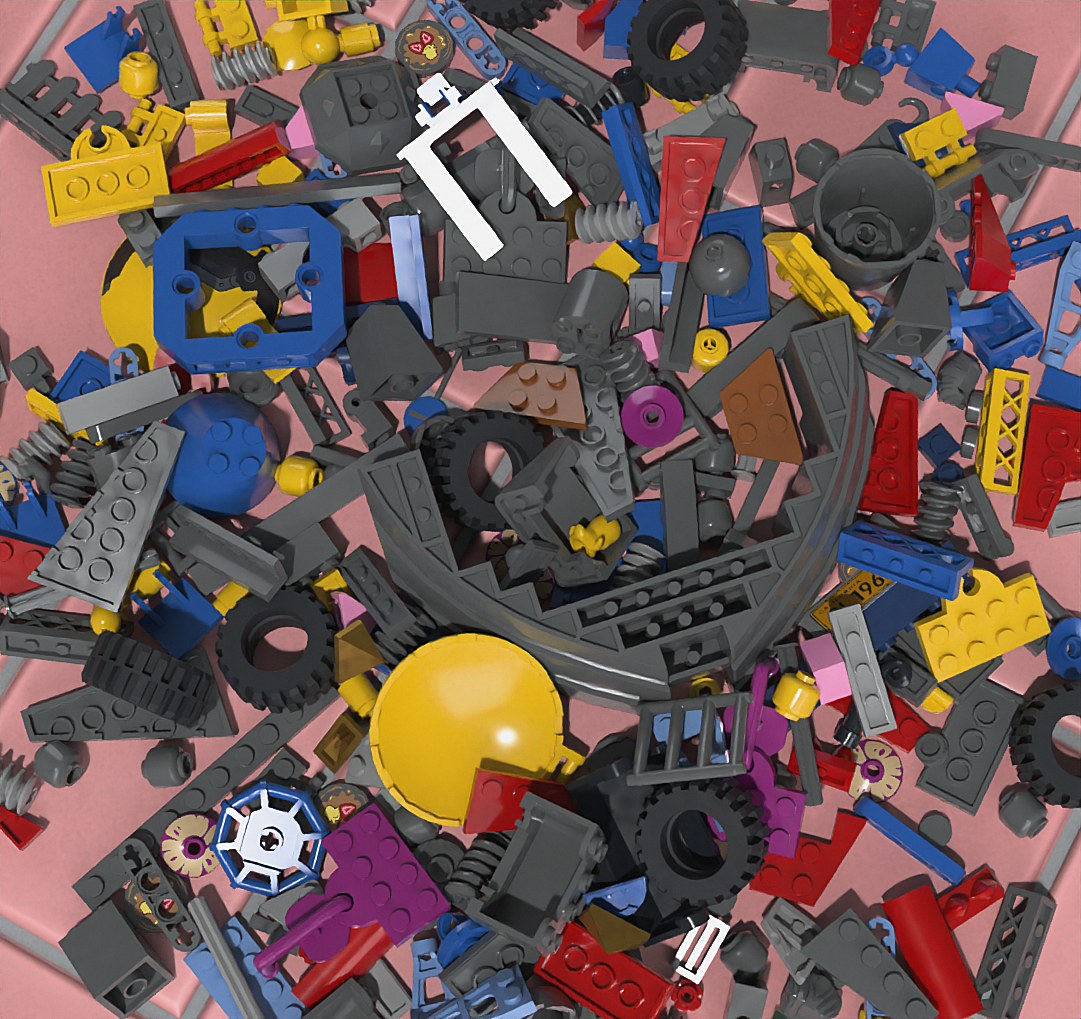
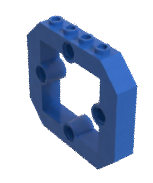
(225, 229)

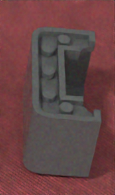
(540, 876)

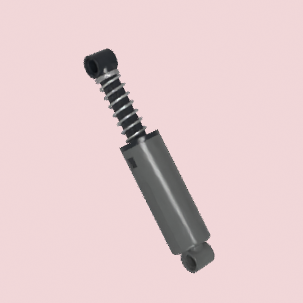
(418, 198)

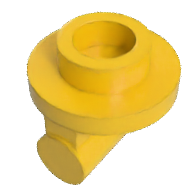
(937, 701)

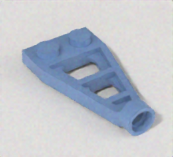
(1065, 344)
(691, 727)
(423, 970)
(506, 987)

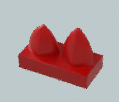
(833, 769)
(969, 898)

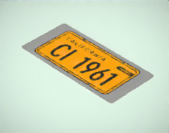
(858, 588)

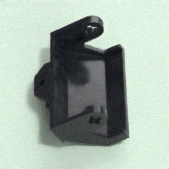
(615, 807)

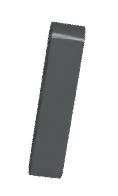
(771, 335)

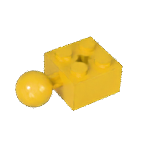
(319, 43)

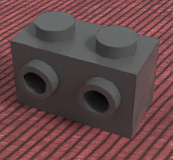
(1008, 80)
(307, 556)

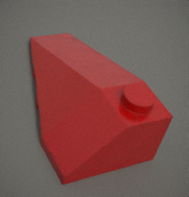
(989, 250)

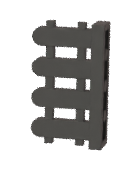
(33, 120)

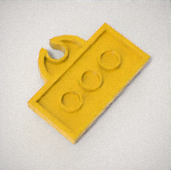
(104, 179)
(813, 279)
(981, 623)

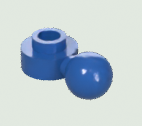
(884, 60)
(643, 253)

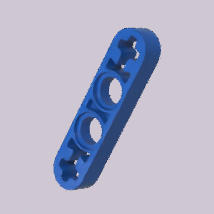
(909, 841)

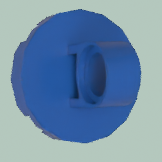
(965, 318)
(458, 940)

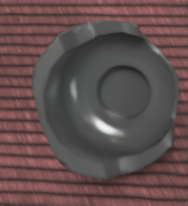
(958, 381)
(252, 386)
(810, 1000)

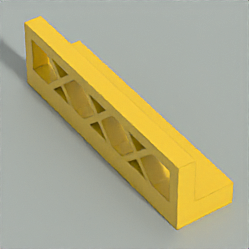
(990, 426)

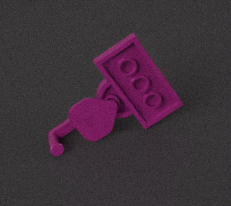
(765, 736)
(381, 880)

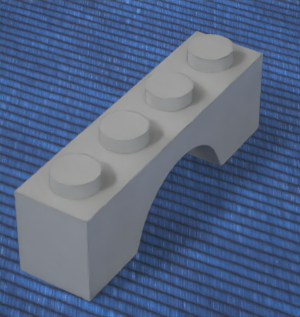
(357, 228)

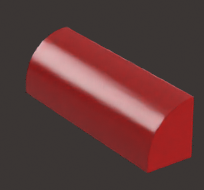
(230, 159)
(932, 954)
(355, 961)

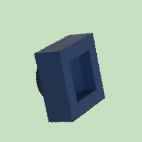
(938, 446)

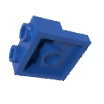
(1008, 337)

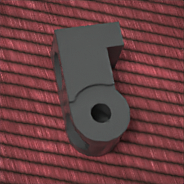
(369, 417)

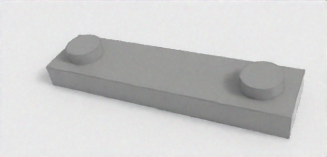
(862, 670)

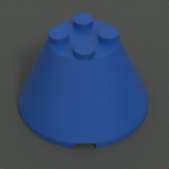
(225, 456)

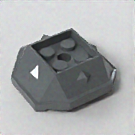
(357, 136)

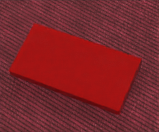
(602, 982)

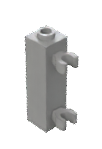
(687, 125)
(118, 400)

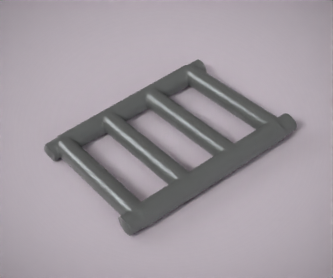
(692, 420)
(703, 768)

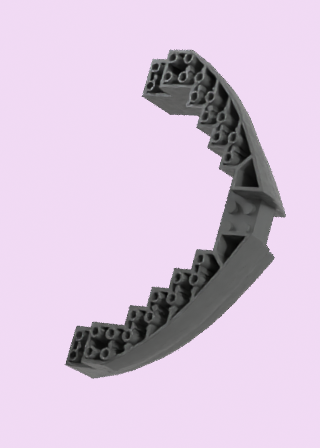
(679, 624)

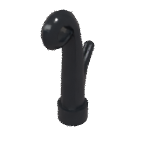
(850, 730)

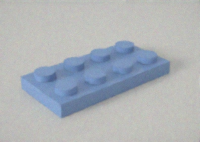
(272, 994)

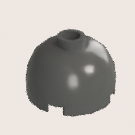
(720, 265)

